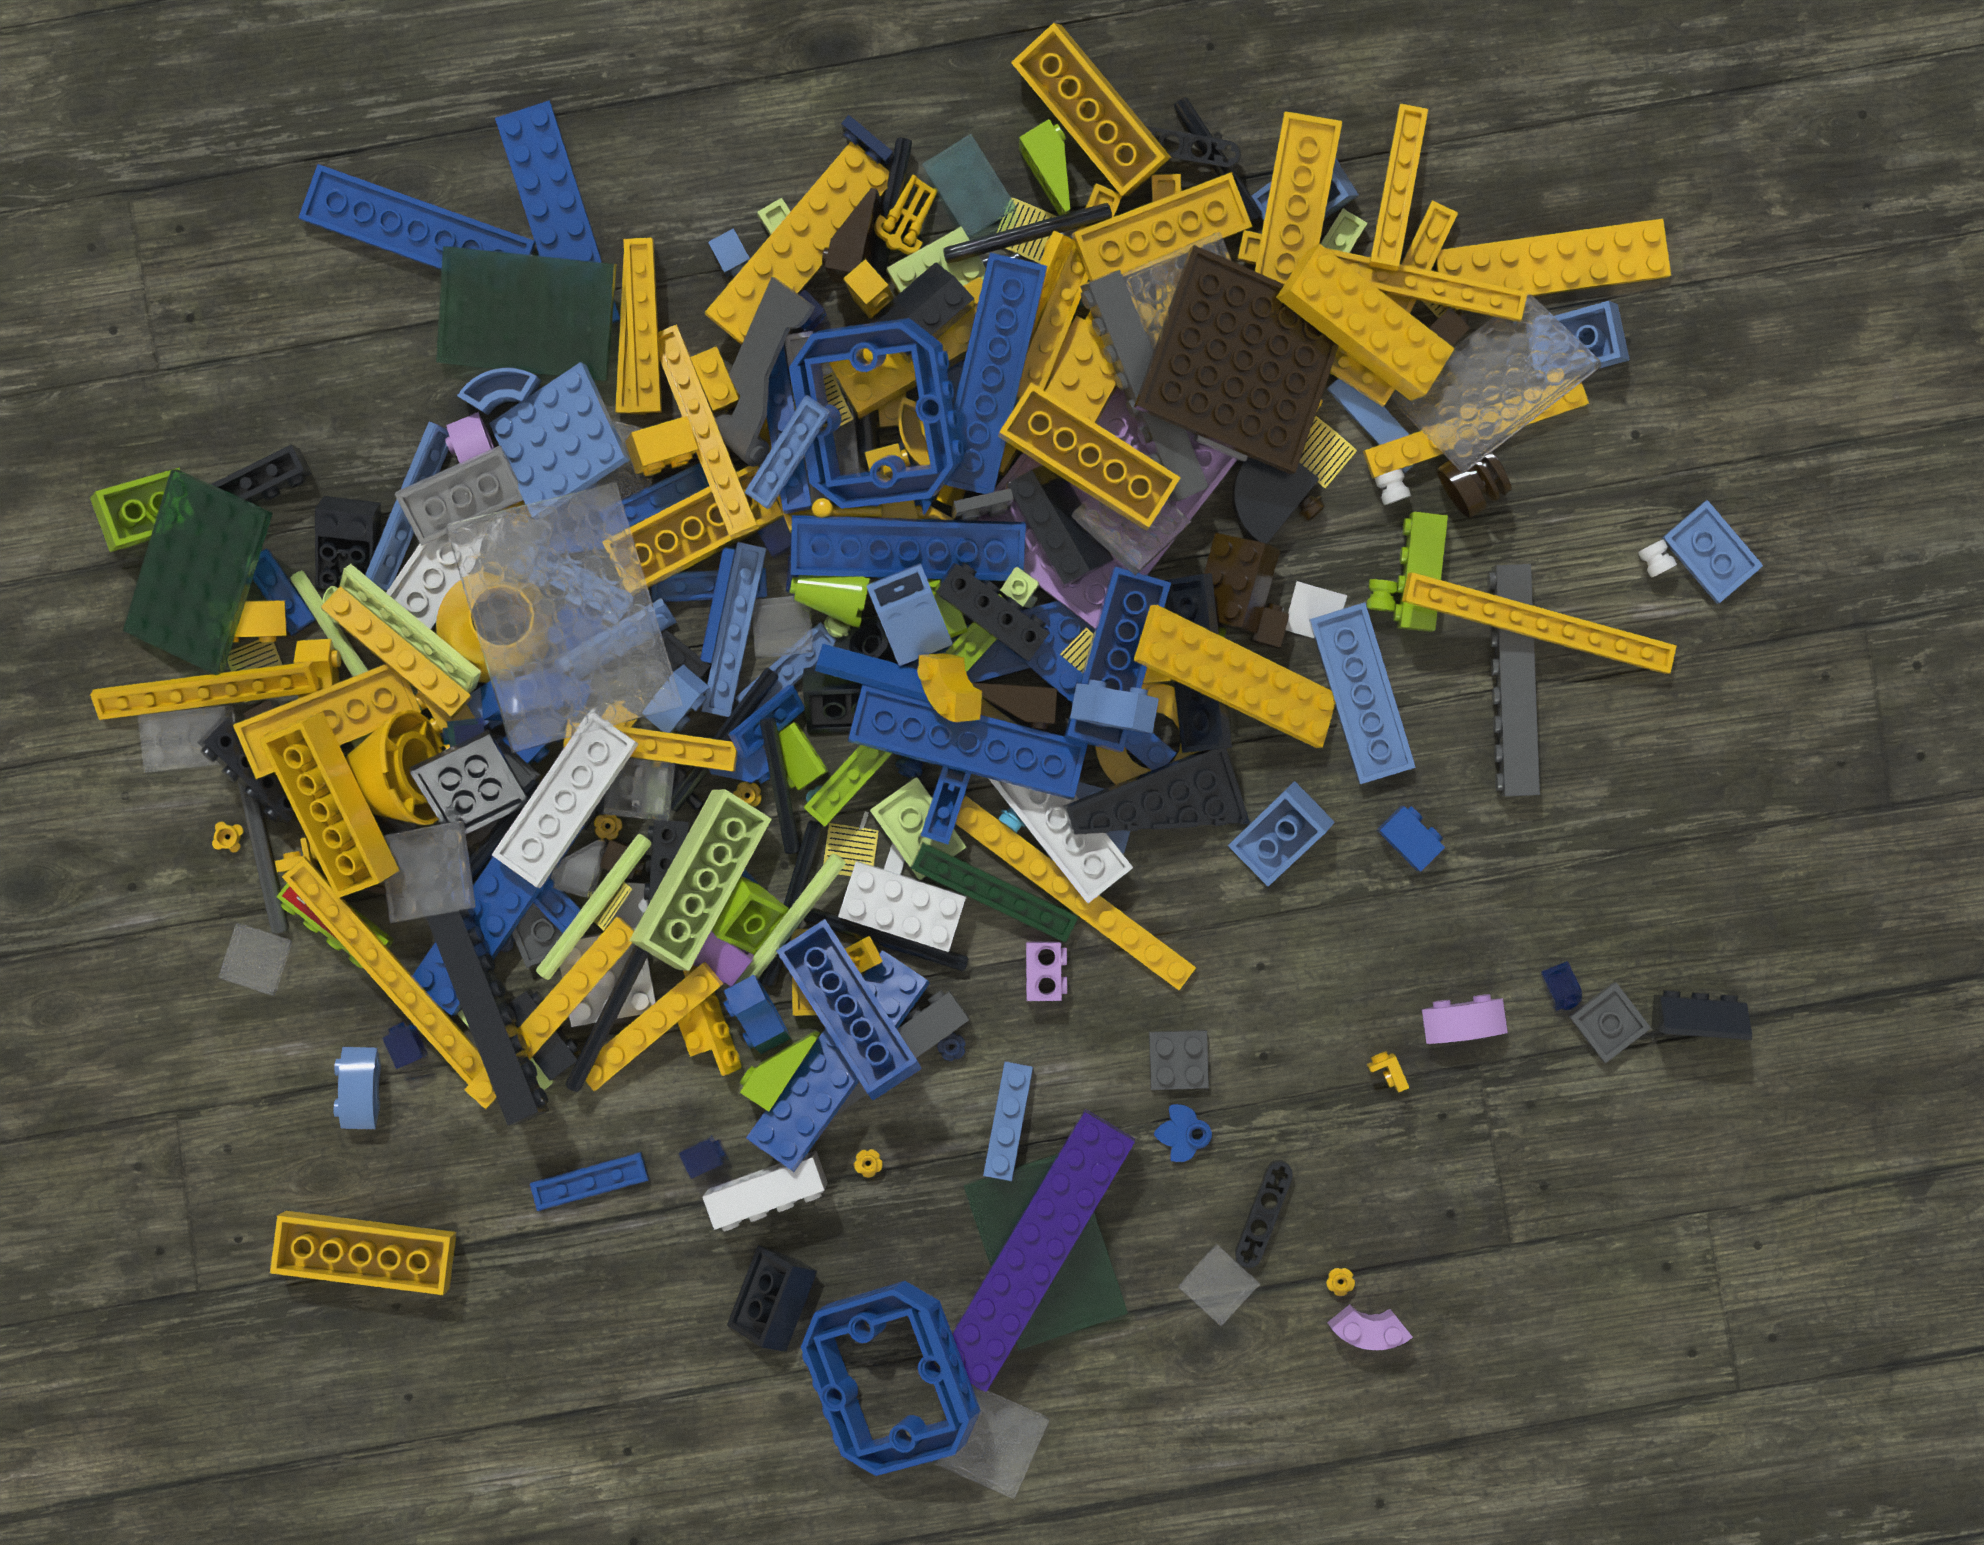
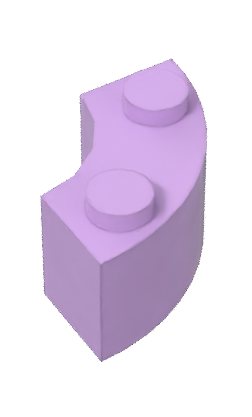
(468, 437)
(1465, 1020)
(1369, 1331)

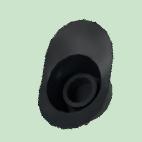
(867, 640)

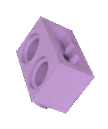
(1036, 971)

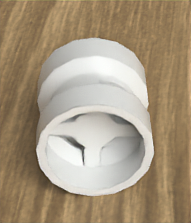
(1392, 487)
(1657, 558)

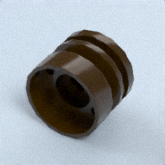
(1467, 489)

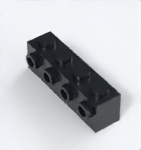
(267, 476)
(991, 611)
(224, 746)
(666, 842)

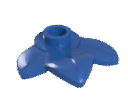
(1178, 1133)

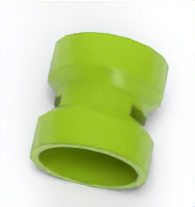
(1381, 598)

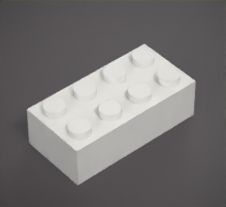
(902, 906)
(764, 1190)

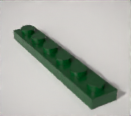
(994, 892)

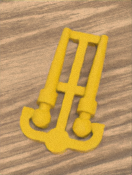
(894, 240)

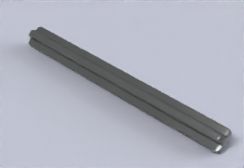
(264, 863)

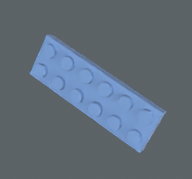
(1362, 693)

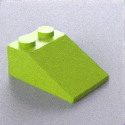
(1045, 155)
(129, 510)
(772, 1075)

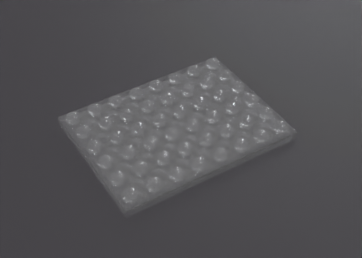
(563, 616)

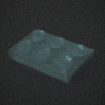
(969, 186)

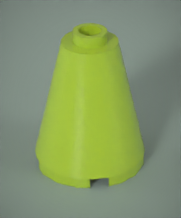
(833, 595)

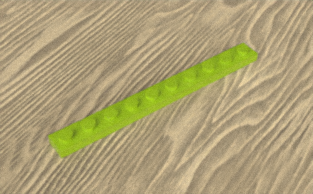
(867, 760)

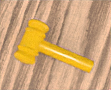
(823, 508)

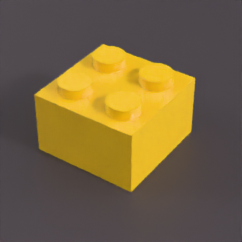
(661, 445)

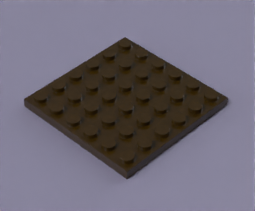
(1237, 363)

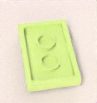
(912, 266)
(903, 819)

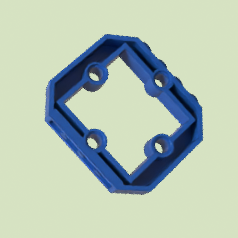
(932, 384)
(844, 1412)

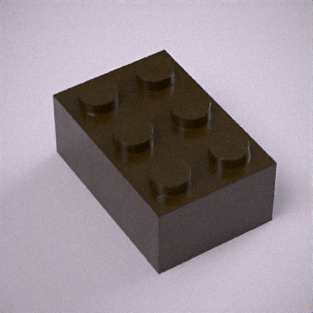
(1241, 580)

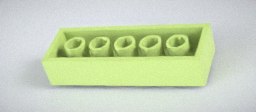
(700, 879)

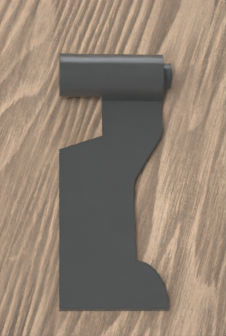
(750, 373)

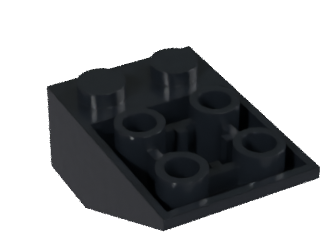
(344, 535)

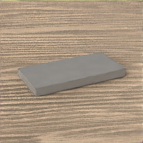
(460, 493)

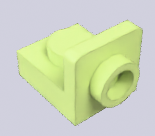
(1021, 587)

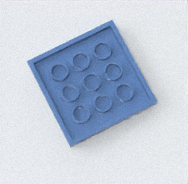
(560, 438)

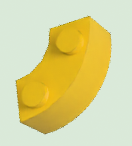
(912, 432)
(262, 620)
(324, 659)
(949, 687)

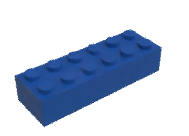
(1115, 646)
(849, 1010)

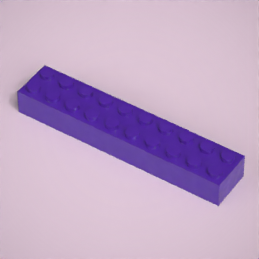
(1039, 1246)

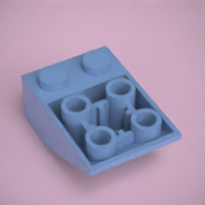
(909, 614)

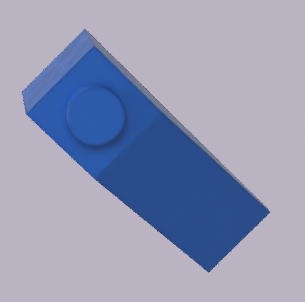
(945, 804)

